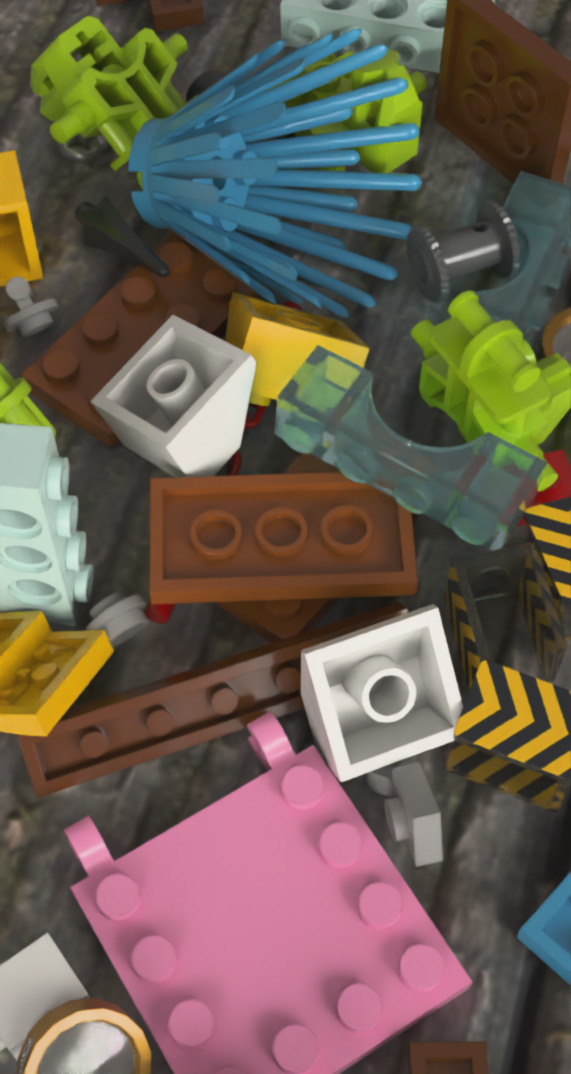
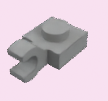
(411, 809)

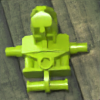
(110, 87)
(382, 112)
(491, 379)

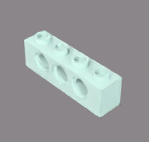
(405, 26)
(38, 532)

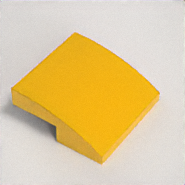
(43, 670)

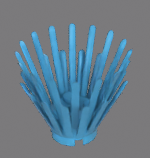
(211, 178)

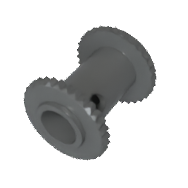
(463, 251)

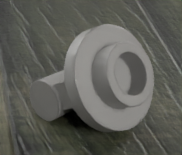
(31, 317)

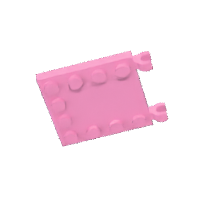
(267, 926)

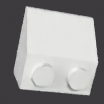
(181, 400)
(381, 693)

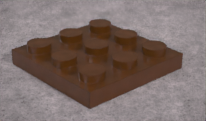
(504, 91)

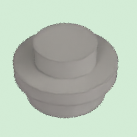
(119, 617)

